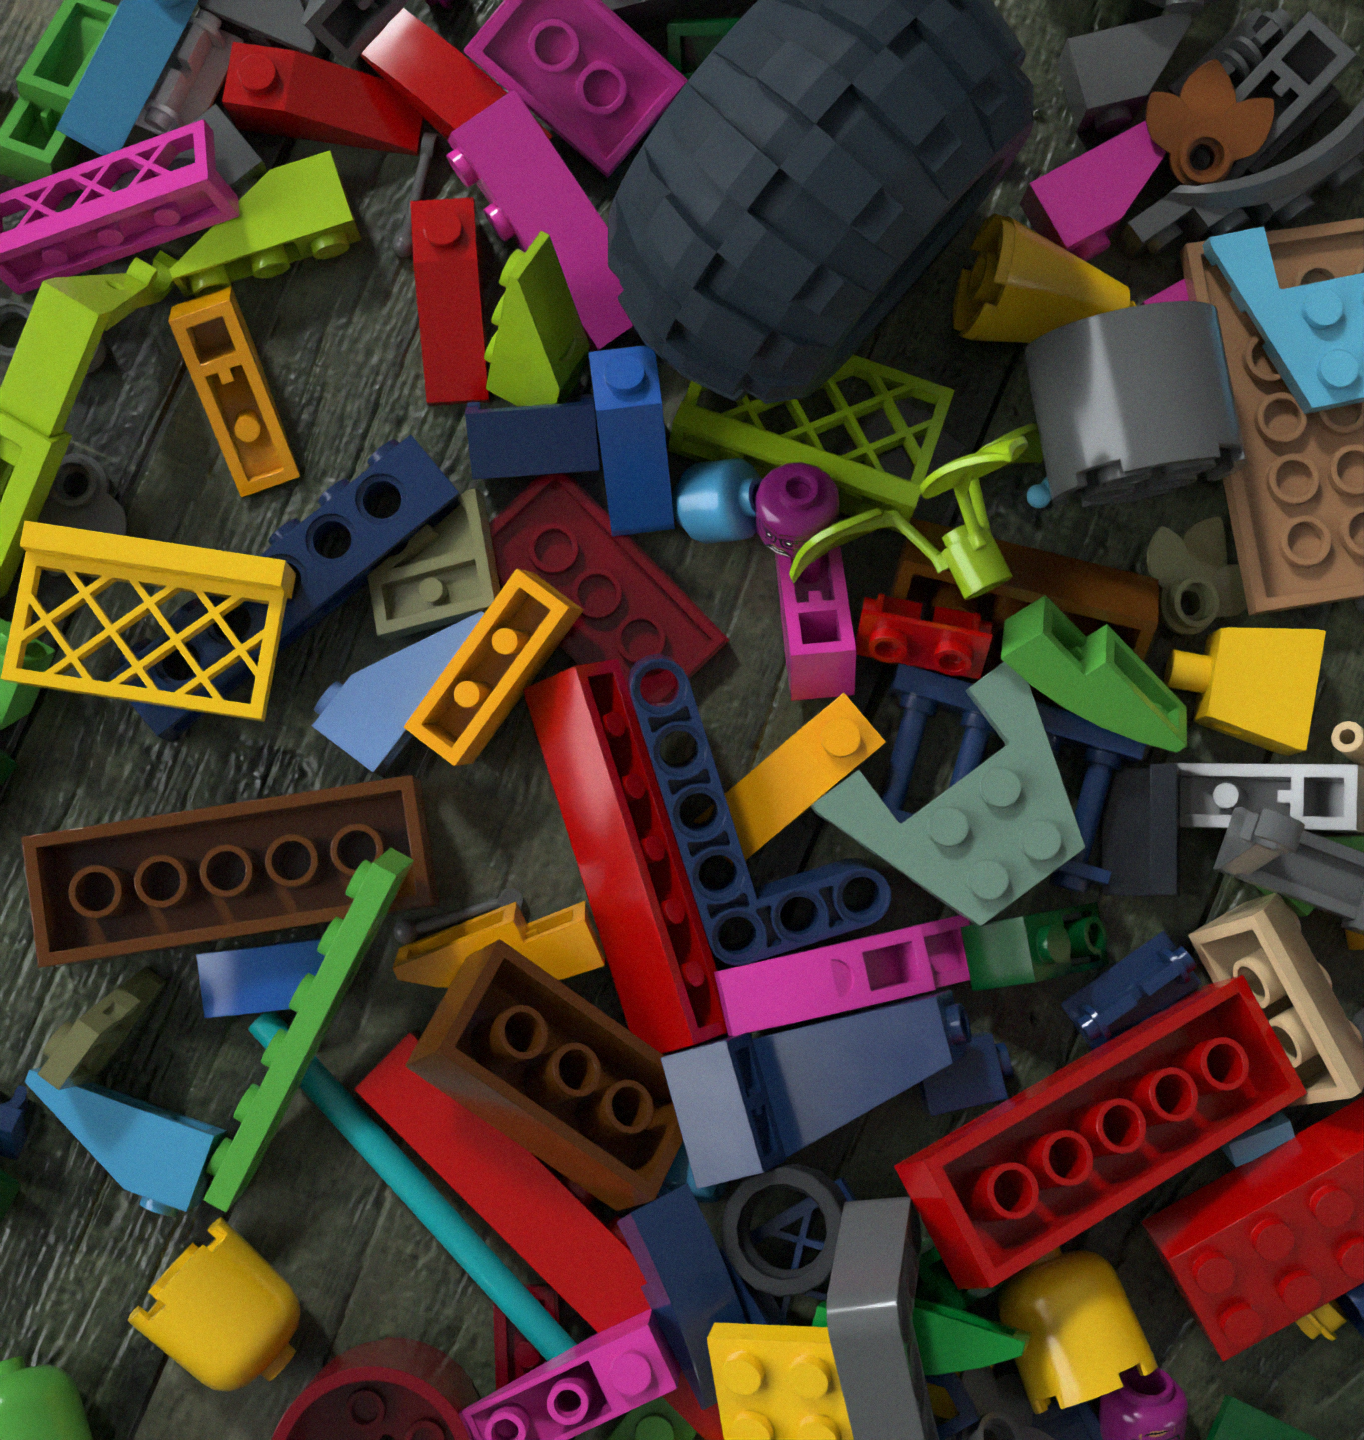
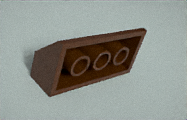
(1081, 589)

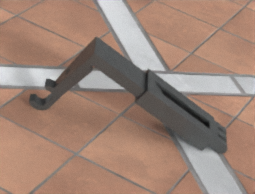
(1294, 863)

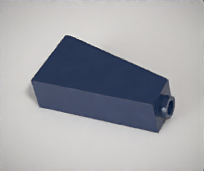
(853, 1062)

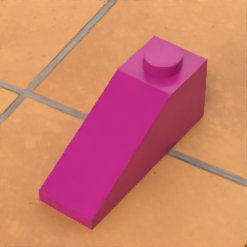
(1091, 194)
(817, 628)

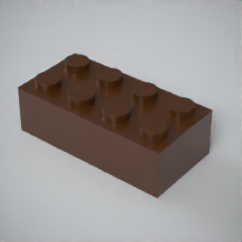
(553, 1076)

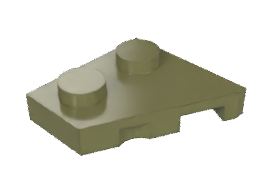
(439, 575)
(84, 1048)

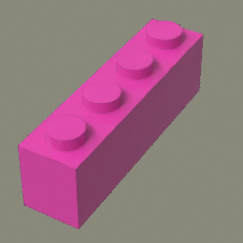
(535, 193)

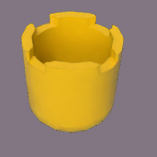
(222, 1312)
(1077, 1327)

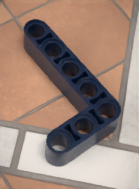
(718, 837)

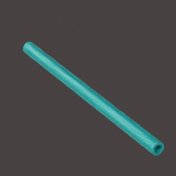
(425, 1201)

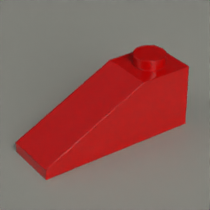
(317, 101)
(450, 299)

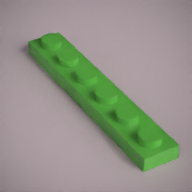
(316, 1005)

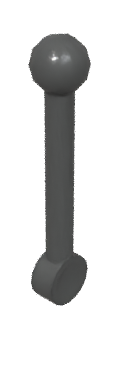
(403, 242)
(407, 931)

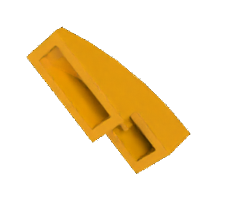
(558, 943)

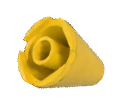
(1028, 286)

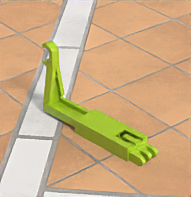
(46, 380)

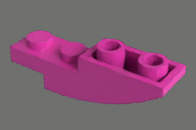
(843, 976)

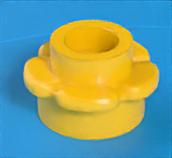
(1323, 1320)

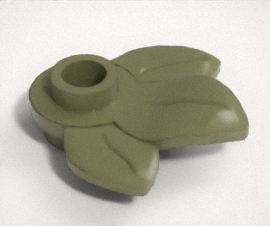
(1198, 569)

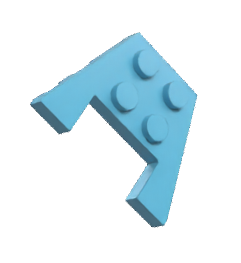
(1307, 329)

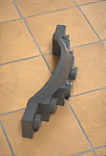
(1260, 197)

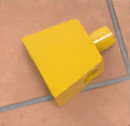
(1254, 684)

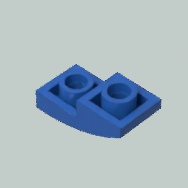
(255, 976)

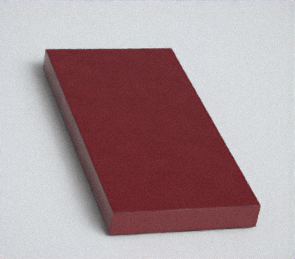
(623, 593)

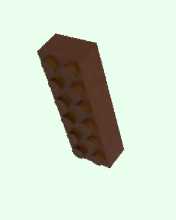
(220, 870)

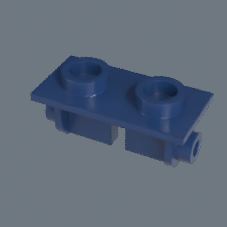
(1132, 990)

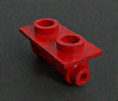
(951, 643)

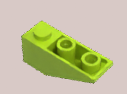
(282, 219)
(539, 335)

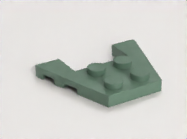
(989, 830)

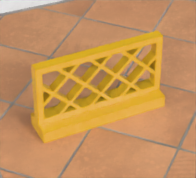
(154, 565)

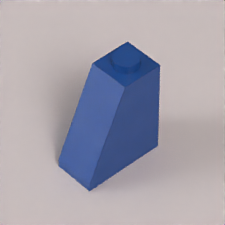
(632, 439)

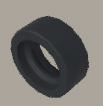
(737, 1233)

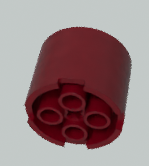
(383, 1389)

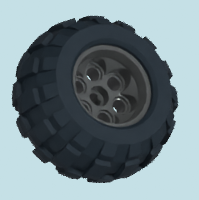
(812, 183)

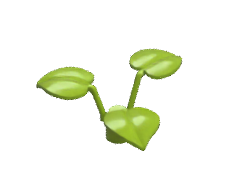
(970, 548)

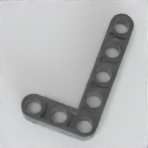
(873, 1324)

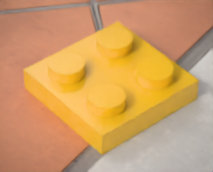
(777, 1383)

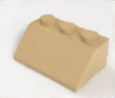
(1292, 989)

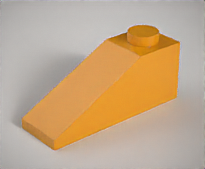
(234, 390)
(798, 773)

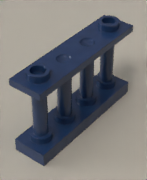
(1104, 750)

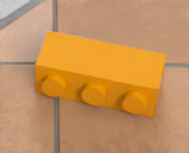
(493, 668)

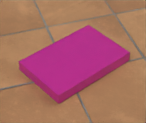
(578, 73)

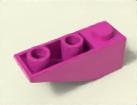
(581, 1386)

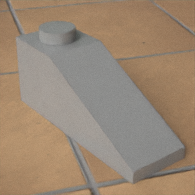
(1319, 795)

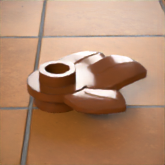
(1207, 117)

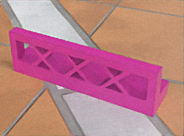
(113, 224)

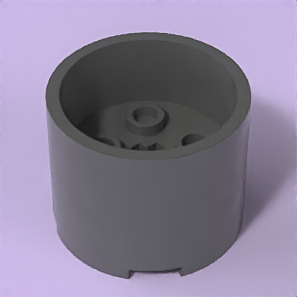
(1134, 403)

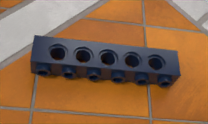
(325, 582)

